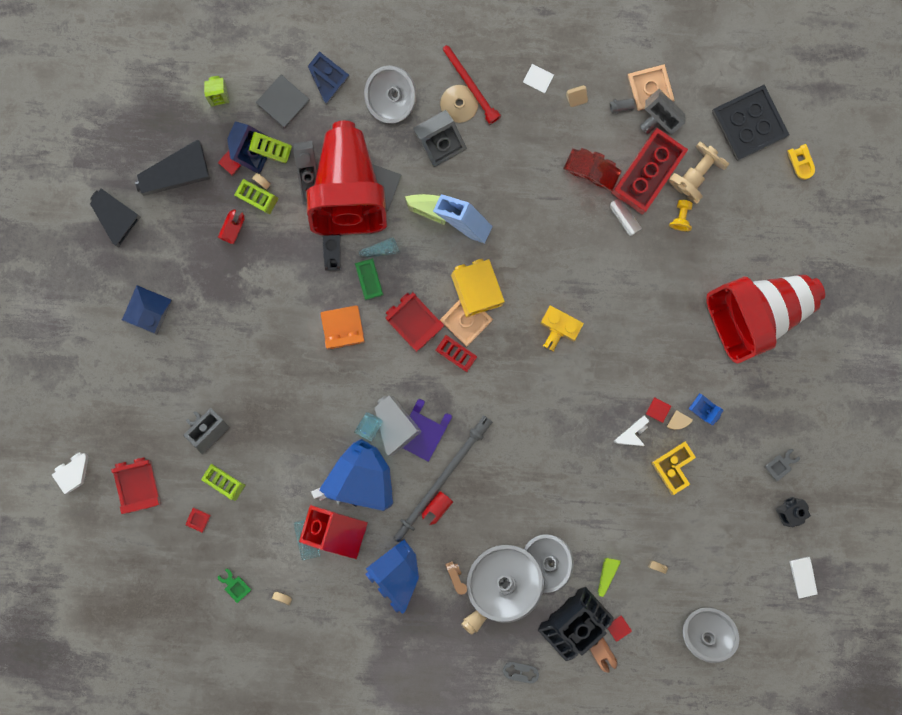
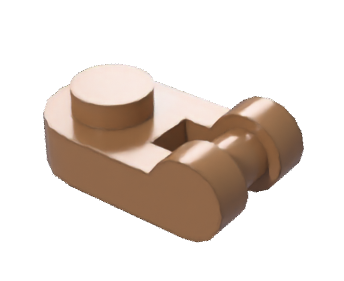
(454, 571)

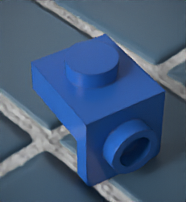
(706, 409)

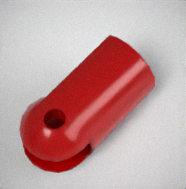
(231, 229)
(438, 507)

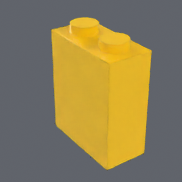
(477, 287)

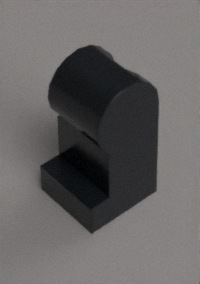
(331, 252)

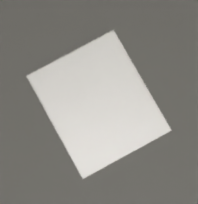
(538, 78)

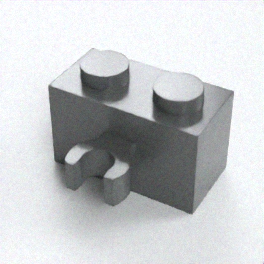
(205, 430)

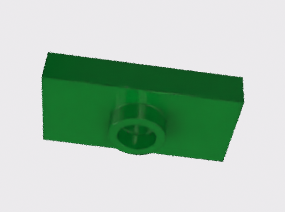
(369, 279)

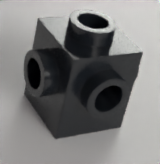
(793, 512)

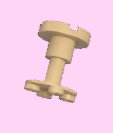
(694, 177)

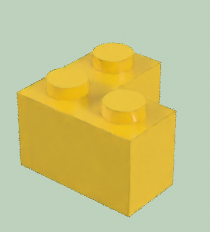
(669, 467)

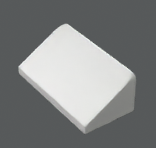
(625, 217)

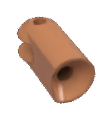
(601, 653)

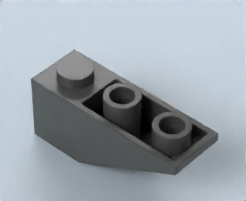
(305, 166)

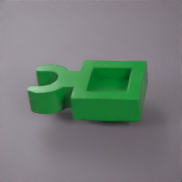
(236, 587)

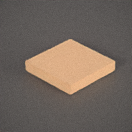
(647, 82)
(465, 328)

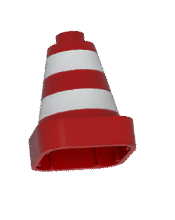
(759, 312)

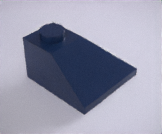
(239, 142)
(146, 310)

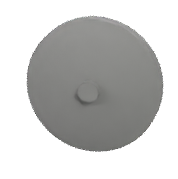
(505, 583)

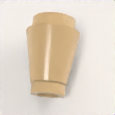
(473, 622)

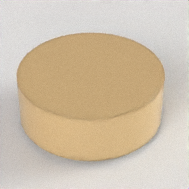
(261, 181)
(282, 598)

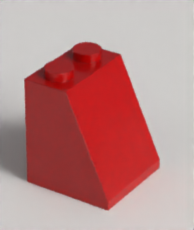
(333, 532)

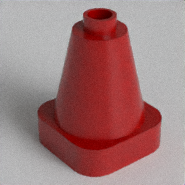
(346, 188)

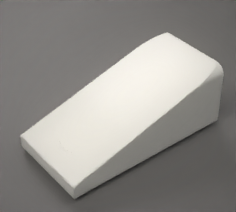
(803, 577)

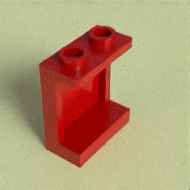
(414, 321)
(136, 485)

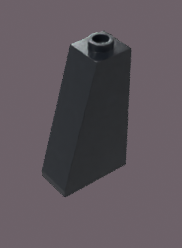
(174, 171)

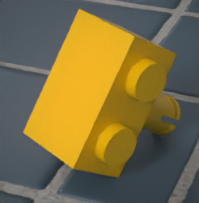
(560, 326)

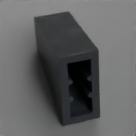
(114, 216)

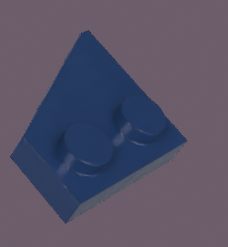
(327, 76)

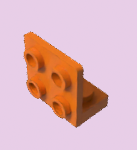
(342, 327)

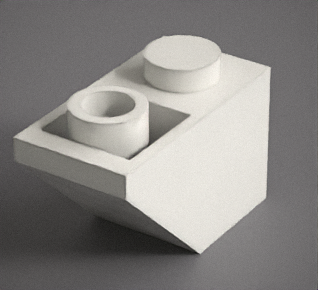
(73, 474)

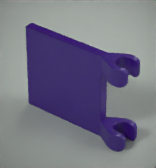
(426, 442)

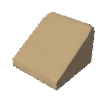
(577, 96)

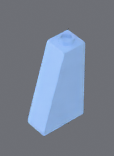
(463, 217)

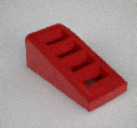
(445, 340)

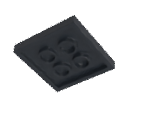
(751, 122)

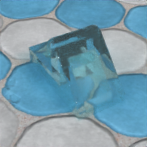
(368, 426)

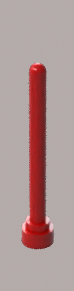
(491, 114)

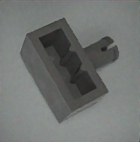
(662, 112)

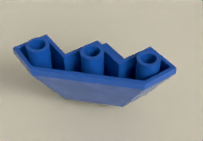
(360, 478)
(396, 575)

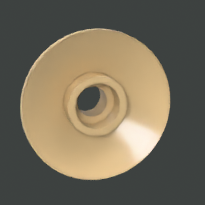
(466, 110)

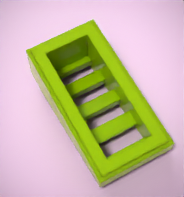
(281, 150)
(269, 205)
(236, 490)
(608, 571)

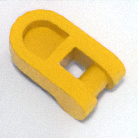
(804, 169)

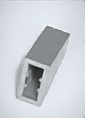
(397, 425)

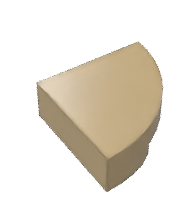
(679, 421)
(657, 566)

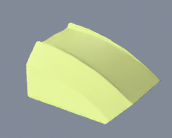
(424, 206)

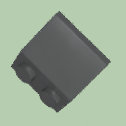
(440, 138)

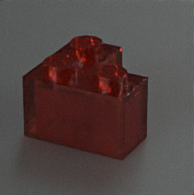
(593, 168)

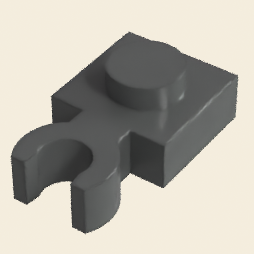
(780, 466)

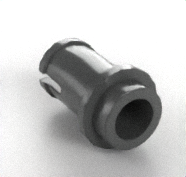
(622, 105)

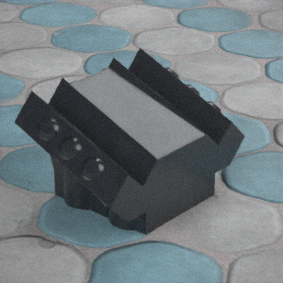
(576, 625)

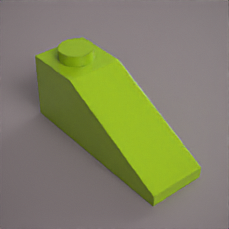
(216, 91)

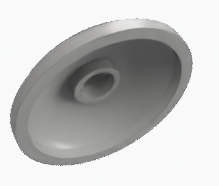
(381, 96)
(548, 549)
(717, 629)

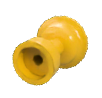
(681, 223)

